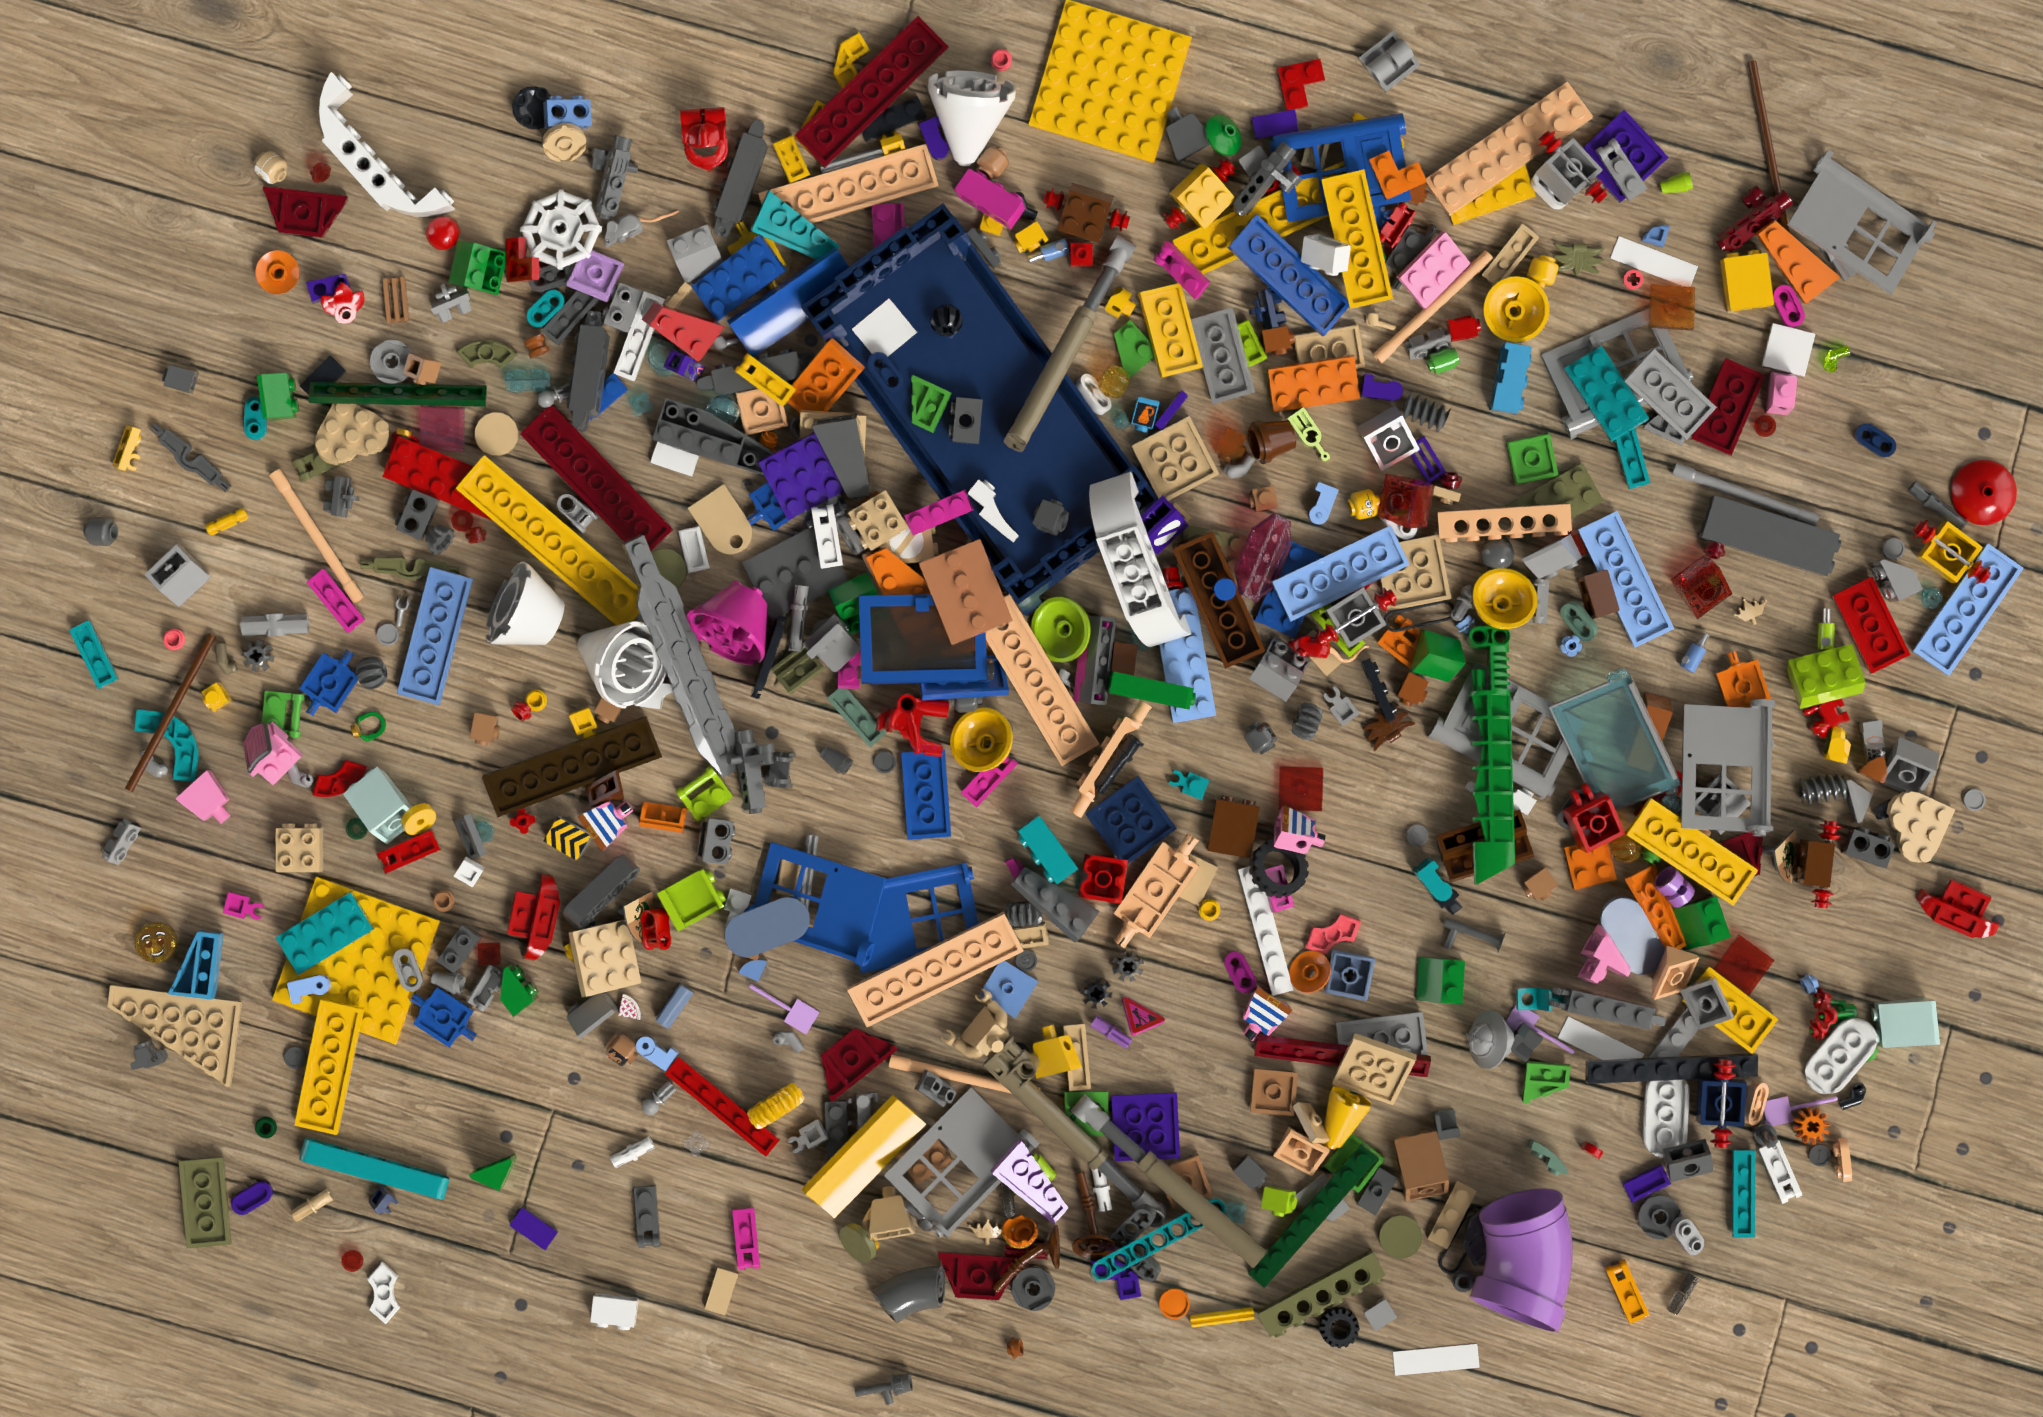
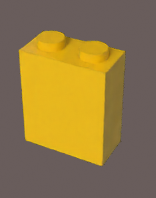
(1747, 281)

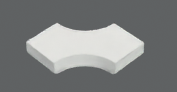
(383, 1285)

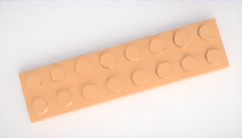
(1507, 149)
(860, 185)
(1040, 687)
(935, 969)

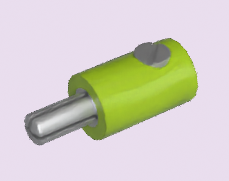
(1826, 632)

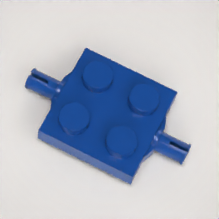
(767, 508)
(329, 682)
(443, 1017)

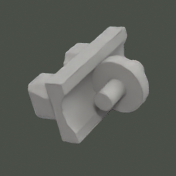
(442, 306)

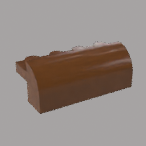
(1457, 847)

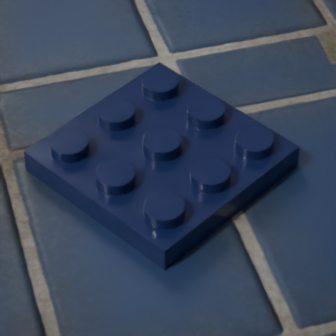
(1131, 820)

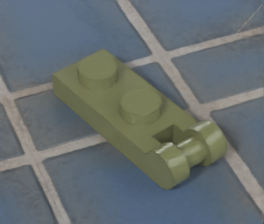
(318, 465)

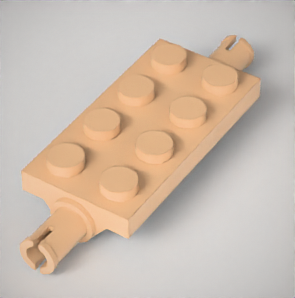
(1121, 727)
(1156, 889)

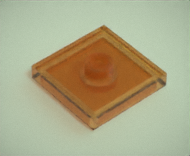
(1672, 307)

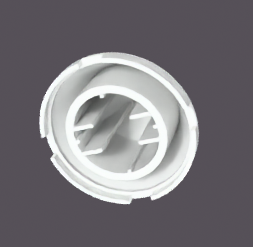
(969, 109)
(623, 663)

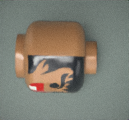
(621, 1050)

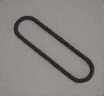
(1416, 607)
(1445, 1251)

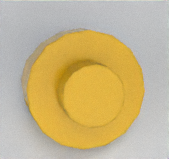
(1120, 303)

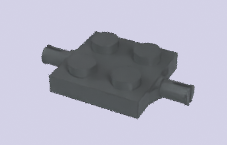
(1407, 249)

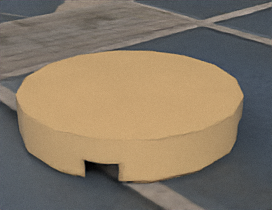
(564, 142)
(496, 434)

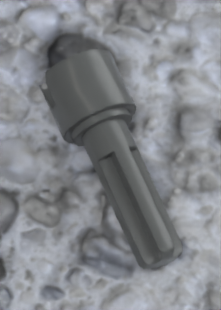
(1765, 1134)

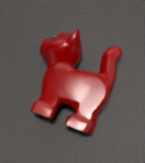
(1828, 715)

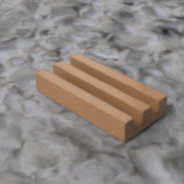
(394, 281)

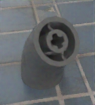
(911, 1292)

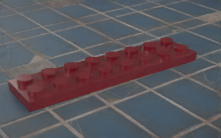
(871, 92)
(594, 478)

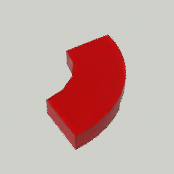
(340, 781)

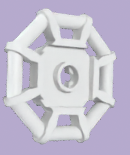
(566, 240)

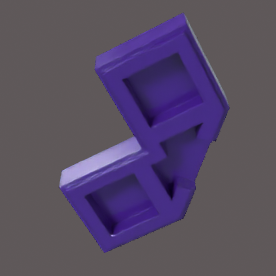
(1127, 1280)

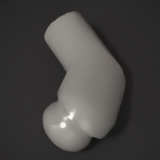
(1239, 470)
(299, 778)
(788, 1038)

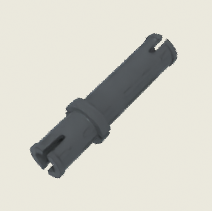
(1930, 500)

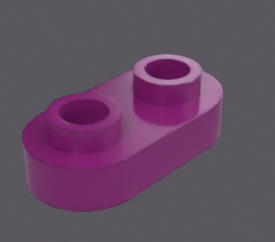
(1240, 971)

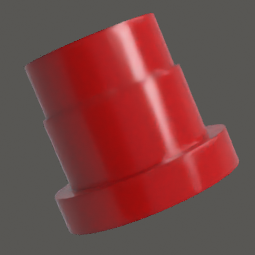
(1172, 578)

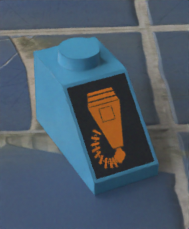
(1144, 414)

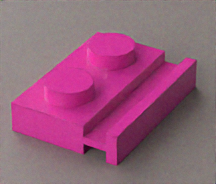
(887, 221)

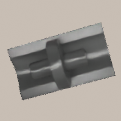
(342, 496)
(935, 1089)

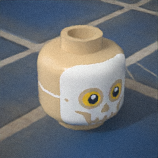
(270, 167)

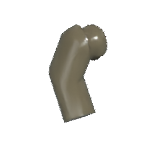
(221, 659)

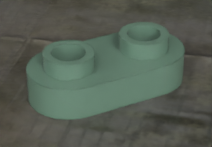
(1579, 620)

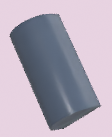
(674, 1005)

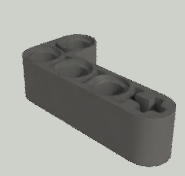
(600, 893)

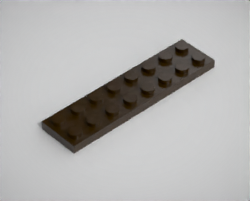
(571, 766)

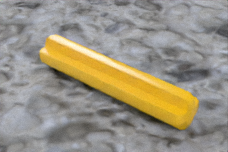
(1222, 1317)

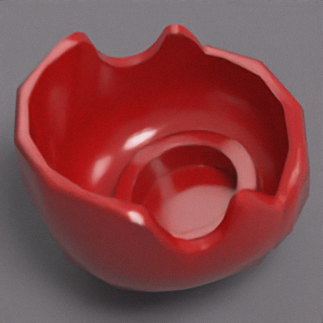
(443, 232)

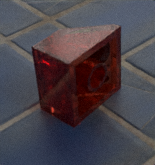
(1405, 501)
(1701, 586)

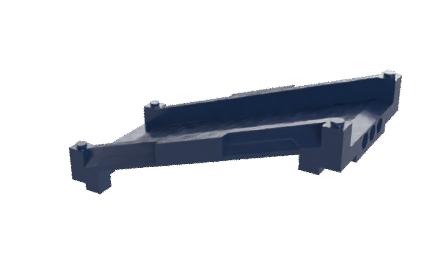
(989, 359)

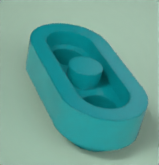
(545, 308)
(254, 418)

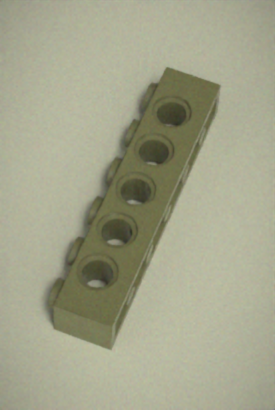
(1365, 1261)

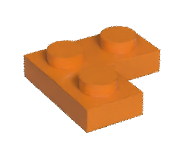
(1393, 180)

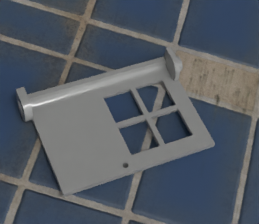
(1836, 206)
(1556, 360)
(1459, 731)
(1728, 739)
(978, 1140)

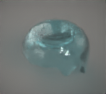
(658, 356)
(723, 408)

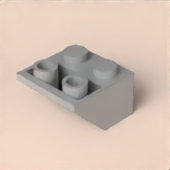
(177, 575)
(1896, 580)
(1279, 669)
(1710, 803)

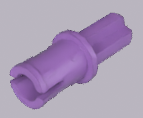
(1111, 1032)

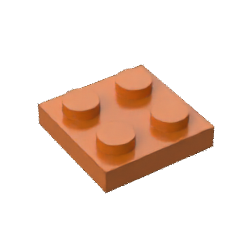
(1590, 867)

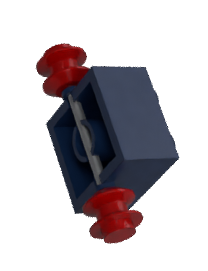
(1721, 1102)

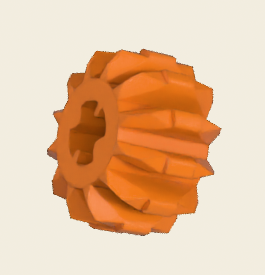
(1814, 1117)

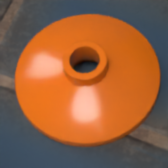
(270, 264)
(1306, 964)

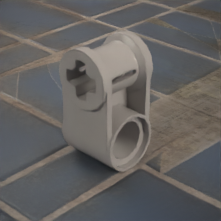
(577, 513)

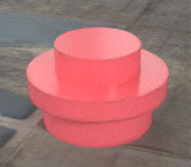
(1001, 60)
(174, 639)

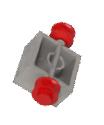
(1569, 170)
(1355, 617)

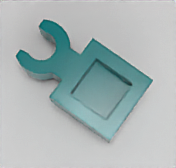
(1192, 785)

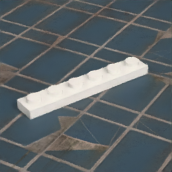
(1266, 935)

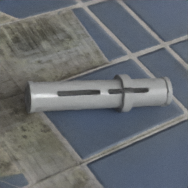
(798, 617)

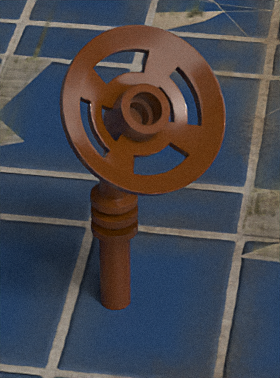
(1094, 1239)
(1049, 1247)

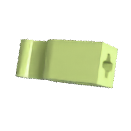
(1301, 433)

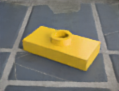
(791, 159)

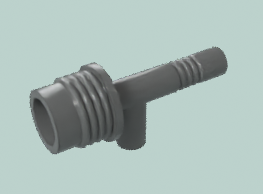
(899, 1384)

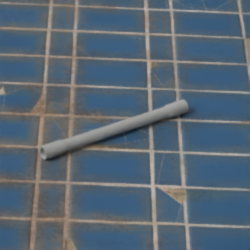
(1798, 513)

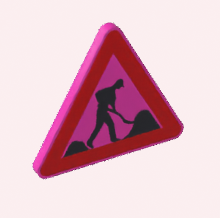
(1140, 1017)

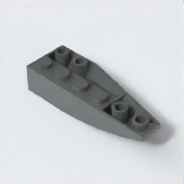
(707, 436)

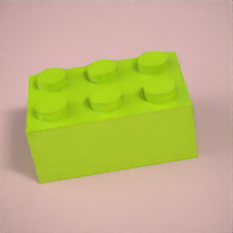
(1826, 676)

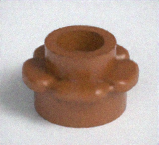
(1015, 1347)

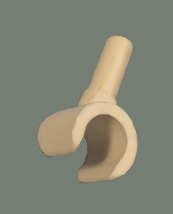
(1372, 321)

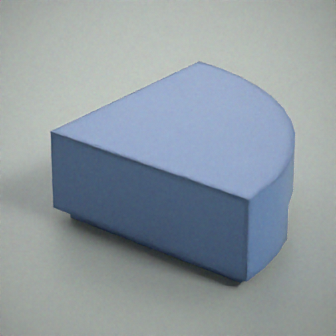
(1656, 235)
(753, 969)

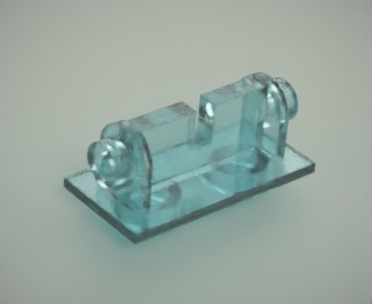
(518, 382)

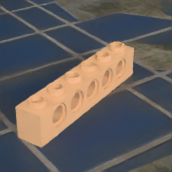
(1561, 512)

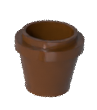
(1270, 439)

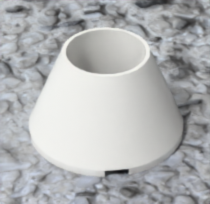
(524, 610)

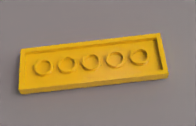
(1355, 224)
(1691, 852)
(329, 1066)

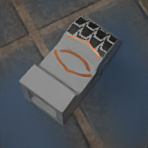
(1872, 739)

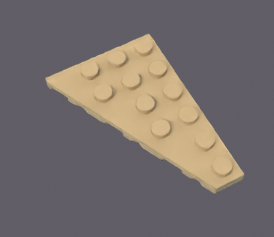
(193, 1027)

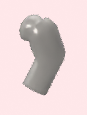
(155, 769)

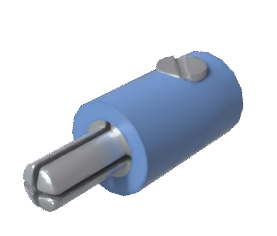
(1050, 251)
(1695, 654)

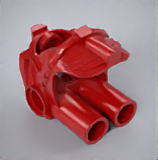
(701, 130)
(909, 722)

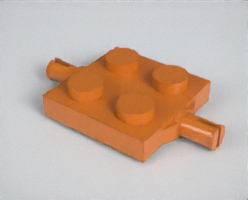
(1742, 682)

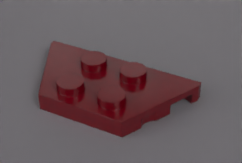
(303, 211)
(1747, 848)
(853, 1059)
(975, 1273)

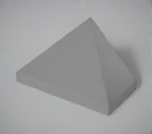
(1858, 800)

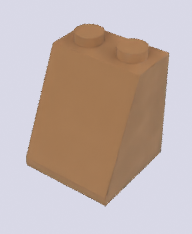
(1421, 1165)

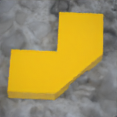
(849, 52)

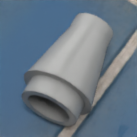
(449, 981)

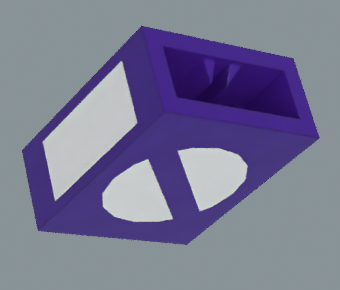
(1162, 524)

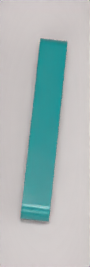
(374, 1168)
(1148, 1245)

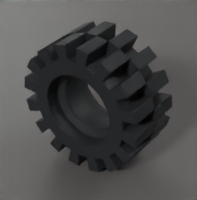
(1342, 1340)

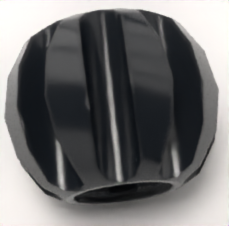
(946, 320)
(1102, 995)

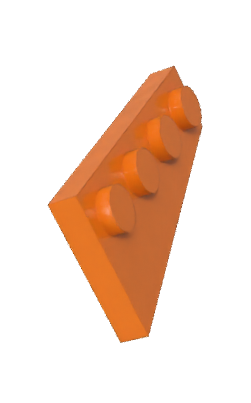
(1798, 264)

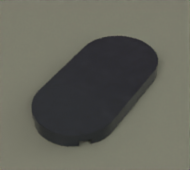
(770, 652)

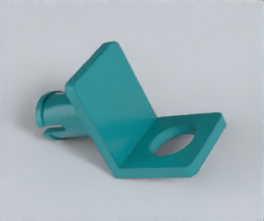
(1540, 998)

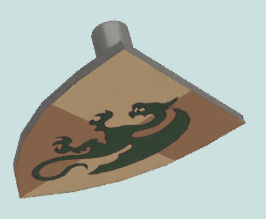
(1784, 856)
(633, 911)

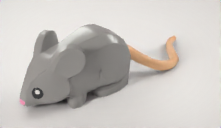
(628, 226)

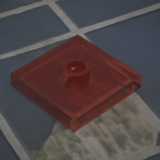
(1300, 788)
(1743, 964)

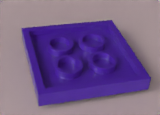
(1636, 145)
(800, 476)
(1149, 1122)

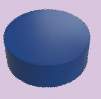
(1225, 589)

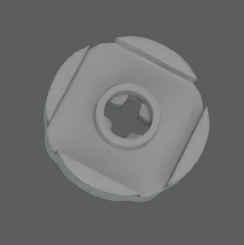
(379, 363)

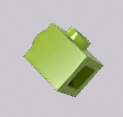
(1279, 1200)

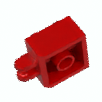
(1582, 813)

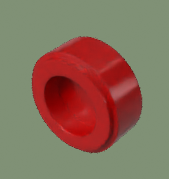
(1592, 1150)

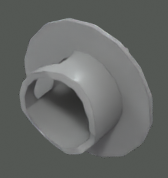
(1489, 1039)

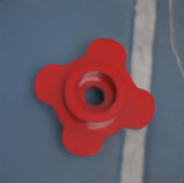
(516, 821)

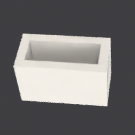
(1325, 254)
(614, 1311)

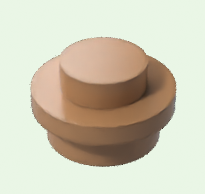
(443, 900)

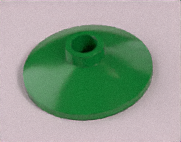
(1223, 135)

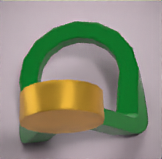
(355, 728)

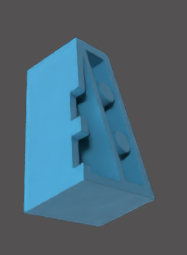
(1510, 378)
(201, 967)

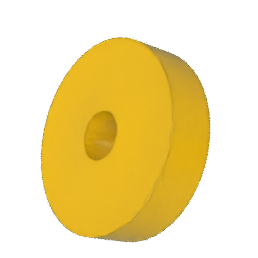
(418, 819)

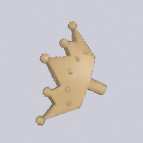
(1750, 611)
(986, 1231)

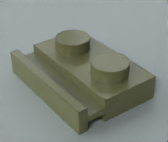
(797, 670)

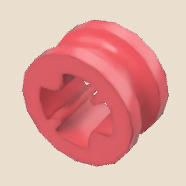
(1638, 275)

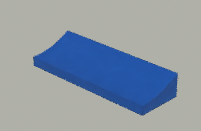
(781, 309)

